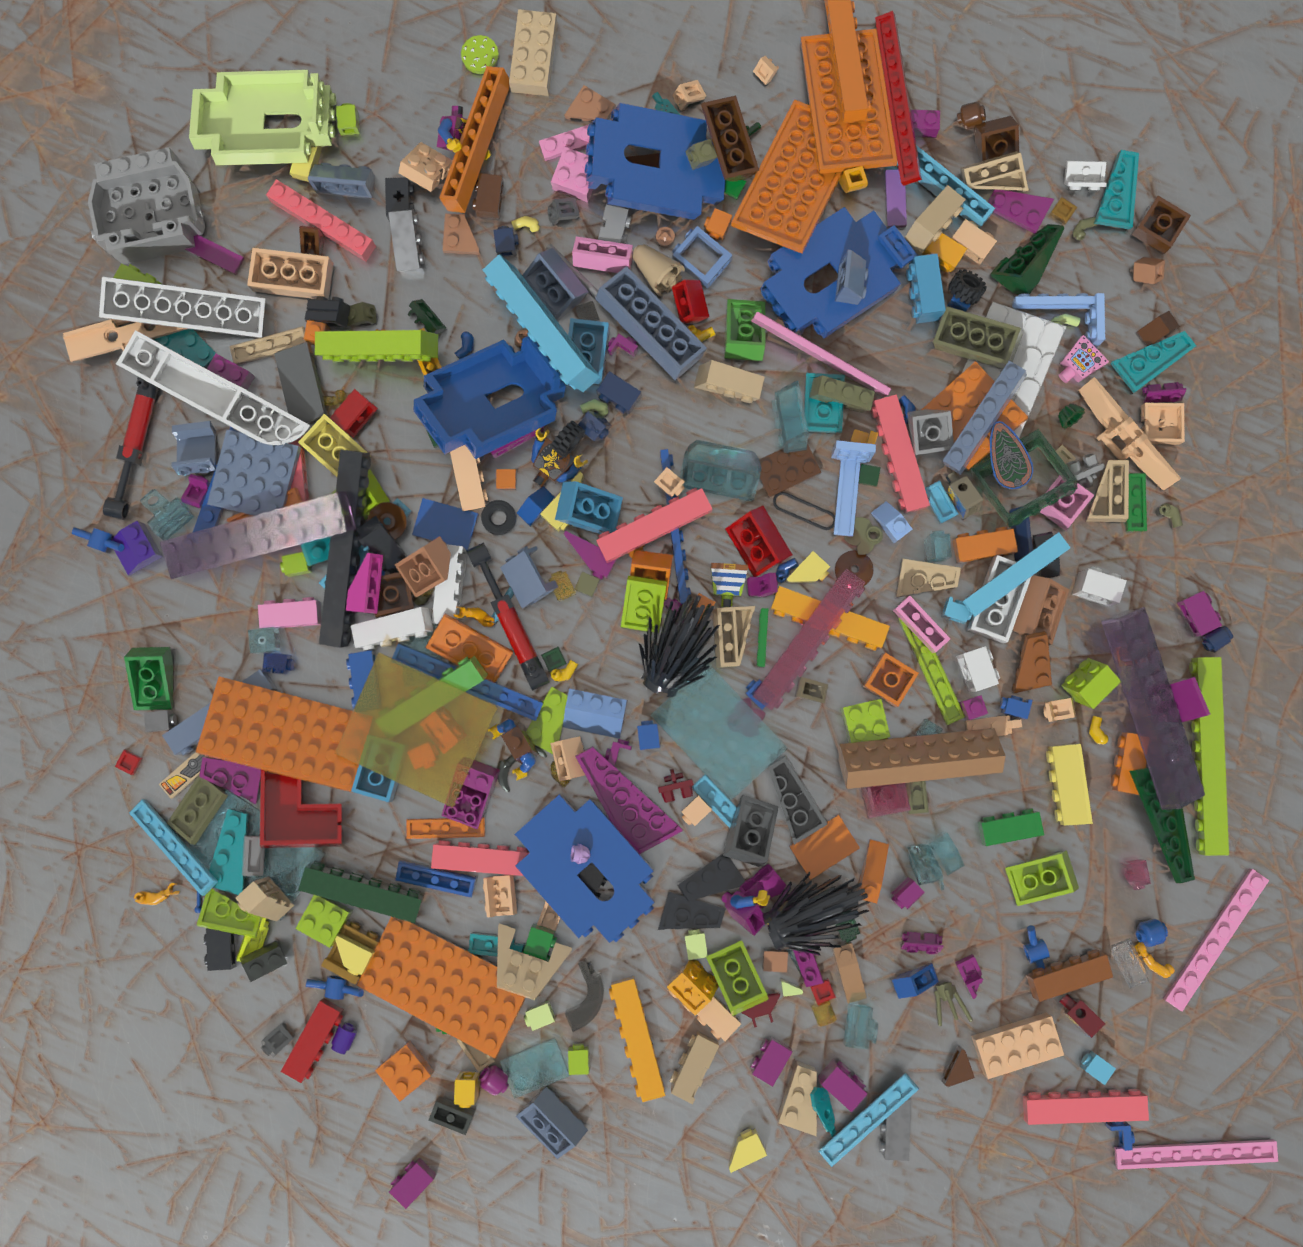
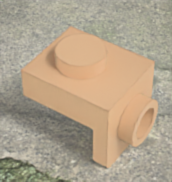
(670, 482)
(1059, 709)

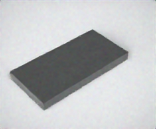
(300, 383)

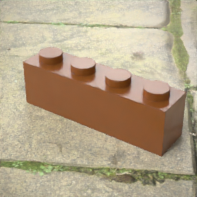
(1069, 975)

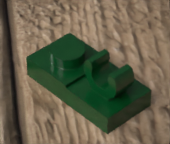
(426, 316)

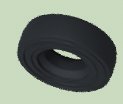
(492, 507)

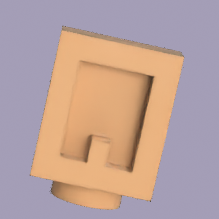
(688, 93)

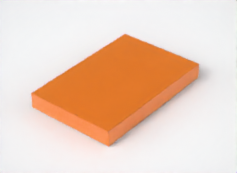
(825, 847)

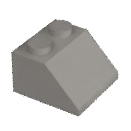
(930, 430)

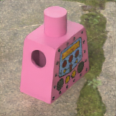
(1081, 361)

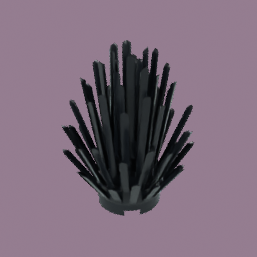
(674, 661)
(797, 914)

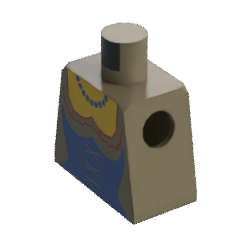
(963, 495)

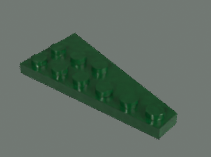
(1168, 826)

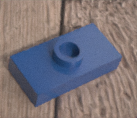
(897, 246)

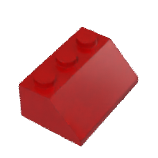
(758, 541)

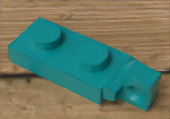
(488, 944)

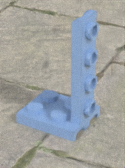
(1093, 317)
(850, 456)

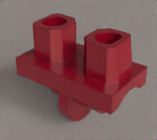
(667, 790)

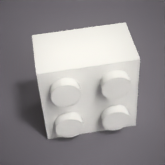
(1099, 587)
(978, 669)

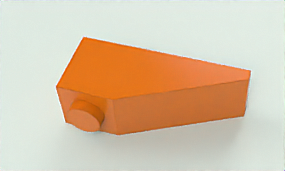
(873, 870)

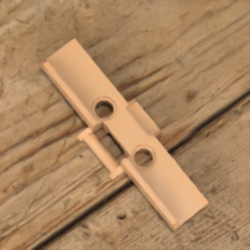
(94, 338)
(1137, 445)

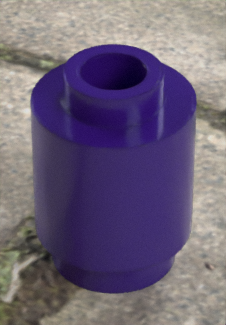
(343, 1038)

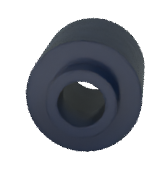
(1217, 639)

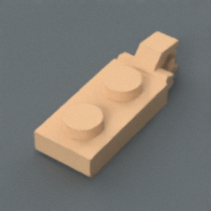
(1002, 724)

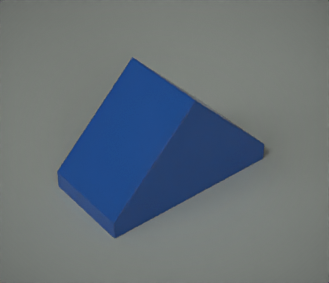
(534, 505)

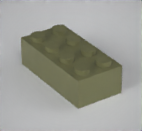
(977, 338)

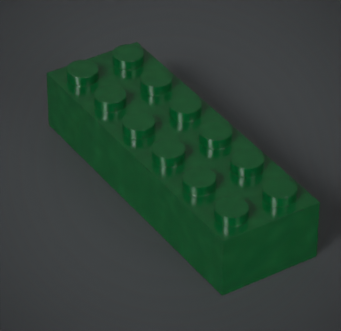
(361, 892)

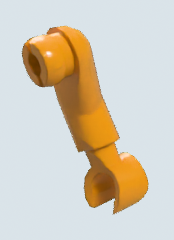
(477, 613)
(155, 898)
(1164, 971)

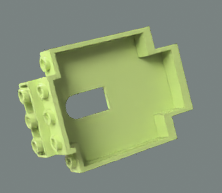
(234, 113)

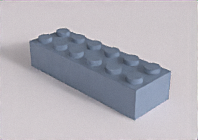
(650, 323)

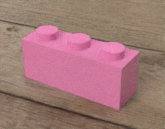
(601, 255)
(289, 613)
(921, 624)

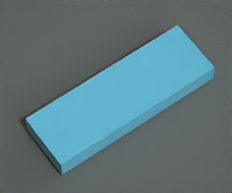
(715, 799)

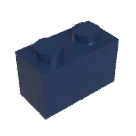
(618, 393)

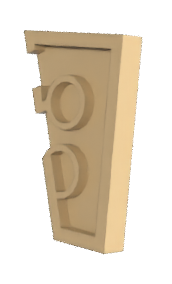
(925, 576)

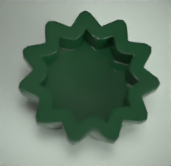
(1070, 415)

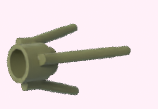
(946, 992)

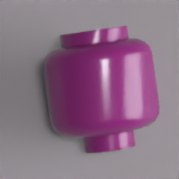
(493, 1080)

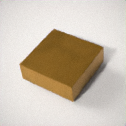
(1063, 210)

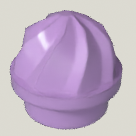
(580, 854)

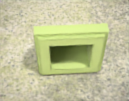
(789, 988)

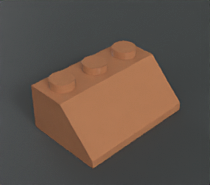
(426, 567)
(1041, 607)

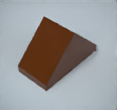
(311, 240)
(1158, 328)
(958, 1069)

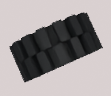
(967, 286)
(567, 439)

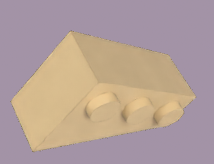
(997, 173)
(936, 217)
(729, 381)
(1112, 494)
(731, 634)
(264, 899)
(693, 1066)
(796, 1106)

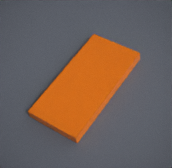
(456, 641)

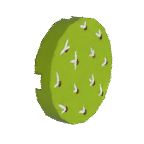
(478, 53)

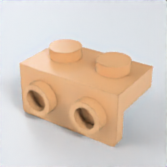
(500, 895)

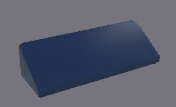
(1023, 538)

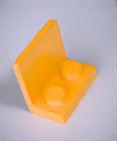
(694, 986)

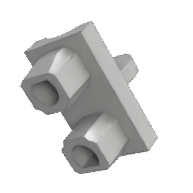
(1086, 473)

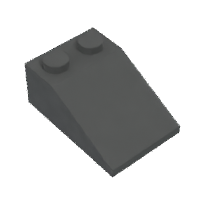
(751, 831)

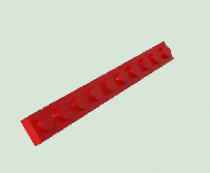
(898, 98)

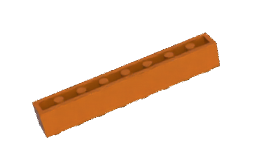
(847, 60)
(475, 139)

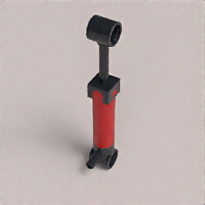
(132, 446)
(510, 622)

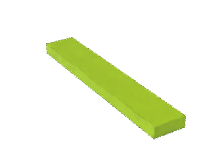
(935, 677)

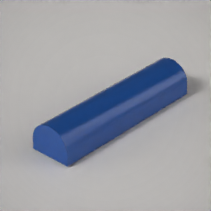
(435, 878)

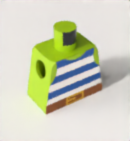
(728, 581)

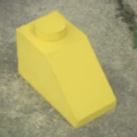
(809, 570)
(354, 954)
(746, 1150)

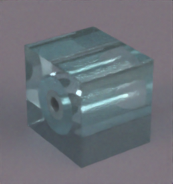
(264, 640)

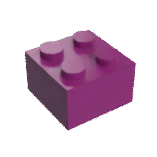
(842, 1085)

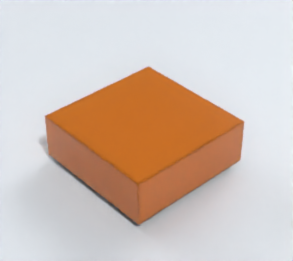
(505, 478)

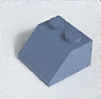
(851, 279)

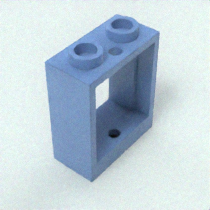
(718, 267)

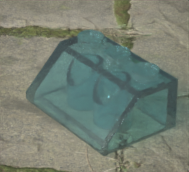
(790, 418)

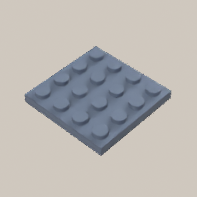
(253, 475)

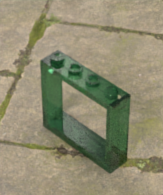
(1030, 442)

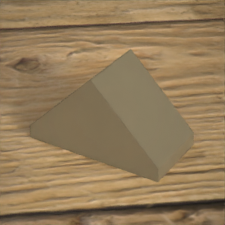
(811, 690)

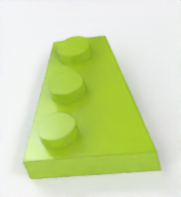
(549, 721)
(225, 915)

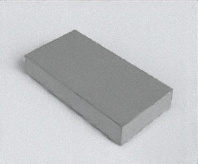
(252, 857)

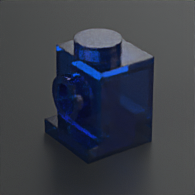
(277, 663)

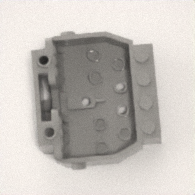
(122, 218)

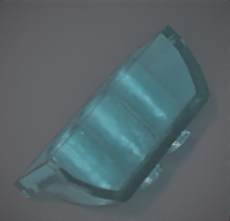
(721, 470)

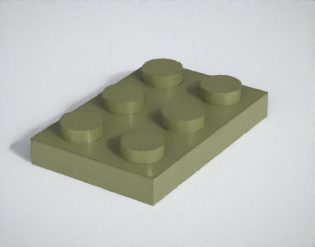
(197, 809)

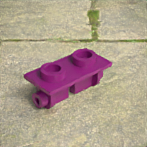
(1171, 393)
(929, 944)
(808, 968)

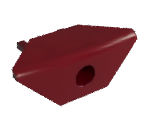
(763, 1008)

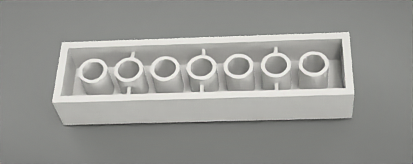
(181, 307)

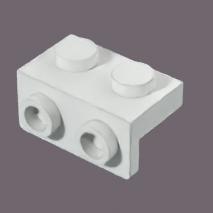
(1085, 174)

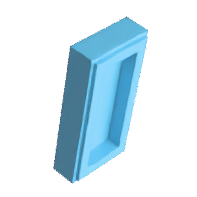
(940, 502)

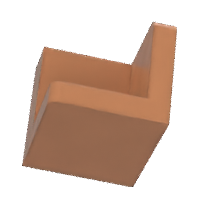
(1149, 270)
(775, 961)

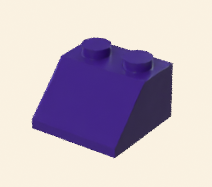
(138, 547)

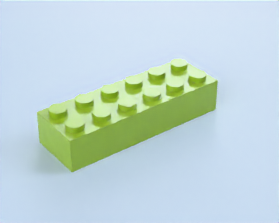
(376, 345)

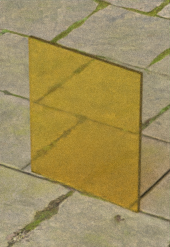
(416, 729)

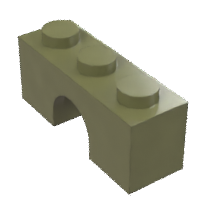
(833, 390)

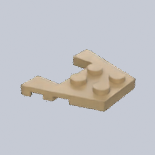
(522, 972)

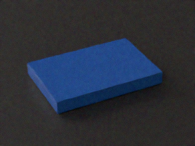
(446, 521)

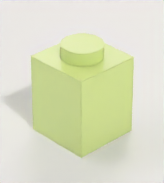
(696, 944)
(539, 1015)

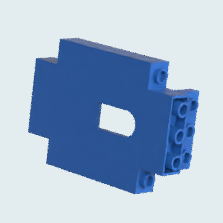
(665, 190)
(829, 245)
(457, 405)
(555, 877)

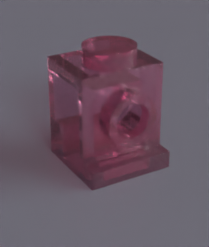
(1137, 873)

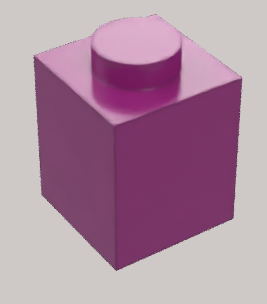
(973, 707)

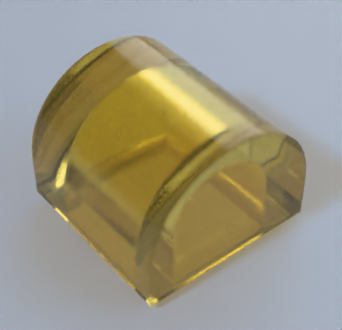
(824, 1013)

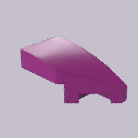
(970, 974)

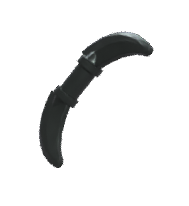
(506, 764)

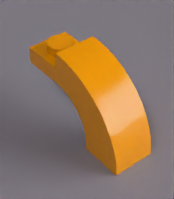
(853, 179)

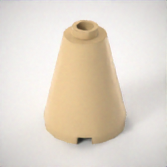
(657, 268)

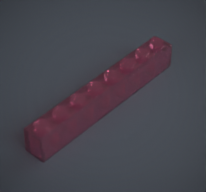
(808, 639)

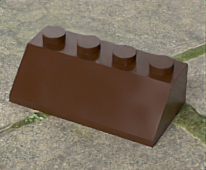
(730, 138)

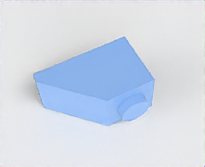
(891, 521)

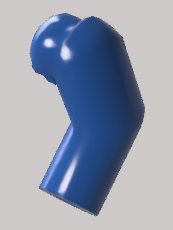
(467, 345)

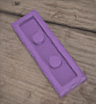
(895, 200)

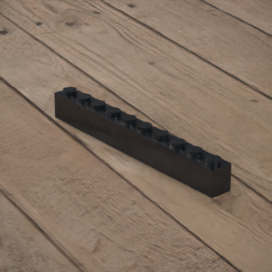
(344, 551)

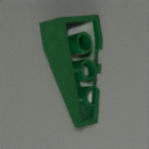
(1027, 265)

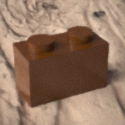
(489, 196)

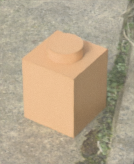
(695, 811)

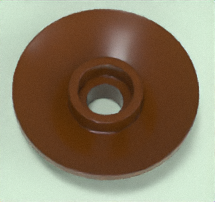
(391, 511)
(851, 558)

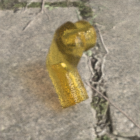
(337, 399)
(555, 776)

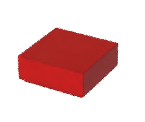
(128, 762)
(823, 992)

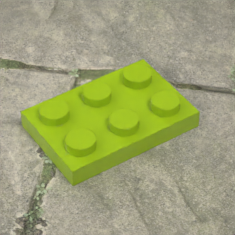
(643, 600)

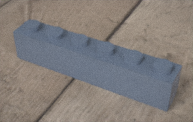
(985, 417)
(188, 732)

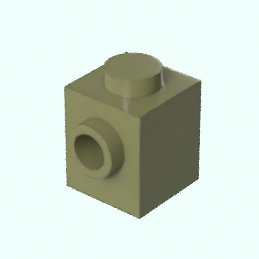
(701, 154)

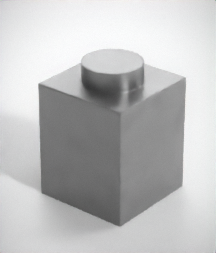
(159, 721)

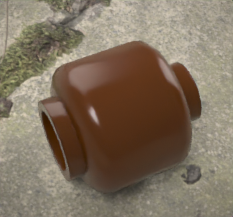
(971, 115)

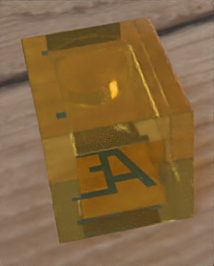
(565, 587)

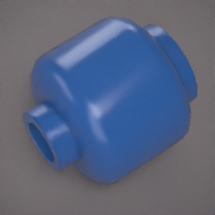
(1151, 932)

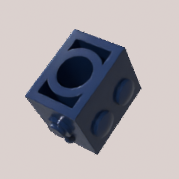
(595, 426)

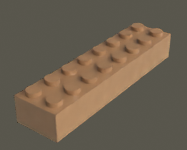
(921, 758)

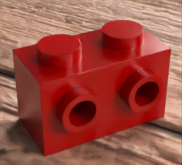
(690, 301)
(353, 413)

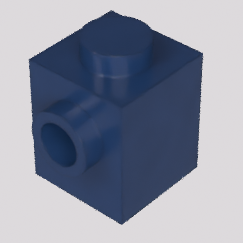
(505, 241)

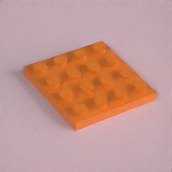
(963, 399)

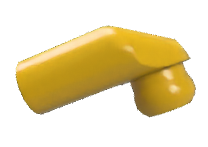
(702, 335)
(565, 673)
(1096, 732)

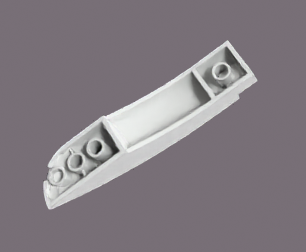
(209, 392)

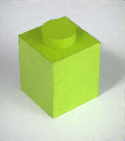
(347, 119)
(294, 565)
(578, 1059)

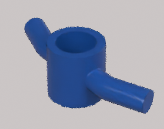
(98, 539)
(1036, 950)
(335, 987)

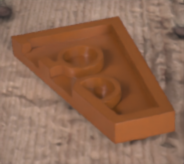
(1034, 665)

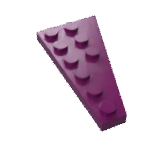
(625, 804)

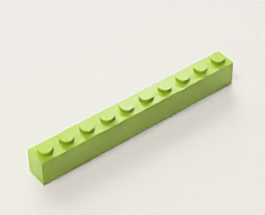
(1210, 760)

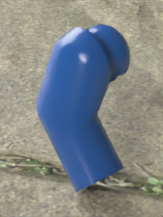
(907, 405)
(784, 569)

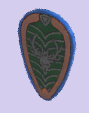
(1009, 458)

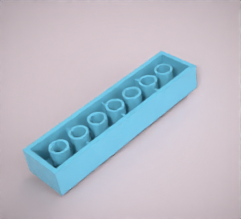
(541, 324)

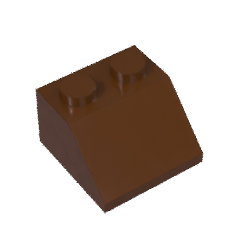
(996, 138)

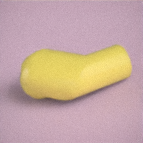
(526, 221)

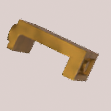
(334, 962)

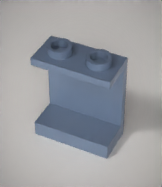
(195, 448)
(525, 578)

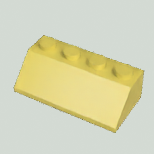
(1069, 784)

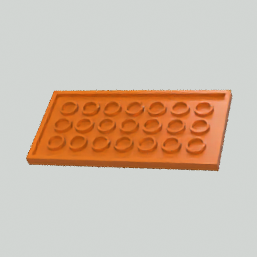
(852, 143)
(787, 189)
(277, 734)
(441, 986)

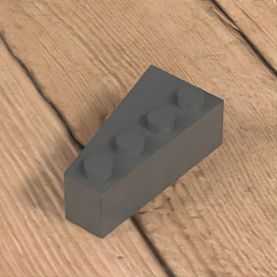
(798, 805)

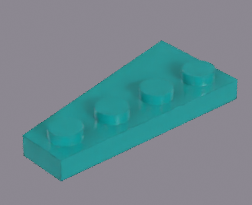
(1120, 193)
(1144, 365)
(228, 855)

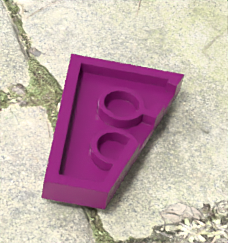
(1021, 208)
(237, 778)

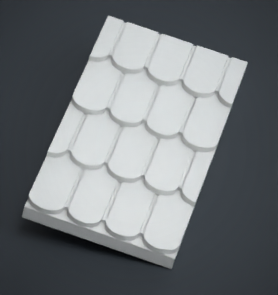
(1033, 354)

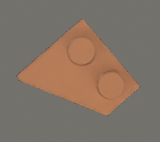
(589, 106)
(458, 236)

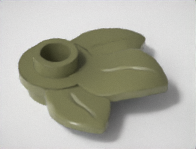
(862, 536)

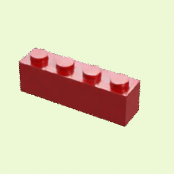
(312, 1040)

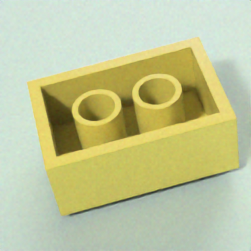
(325, 442)

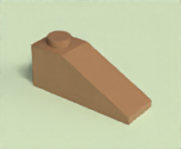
(849, 972)

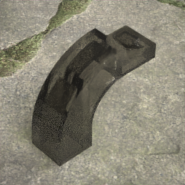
(587, 1010)

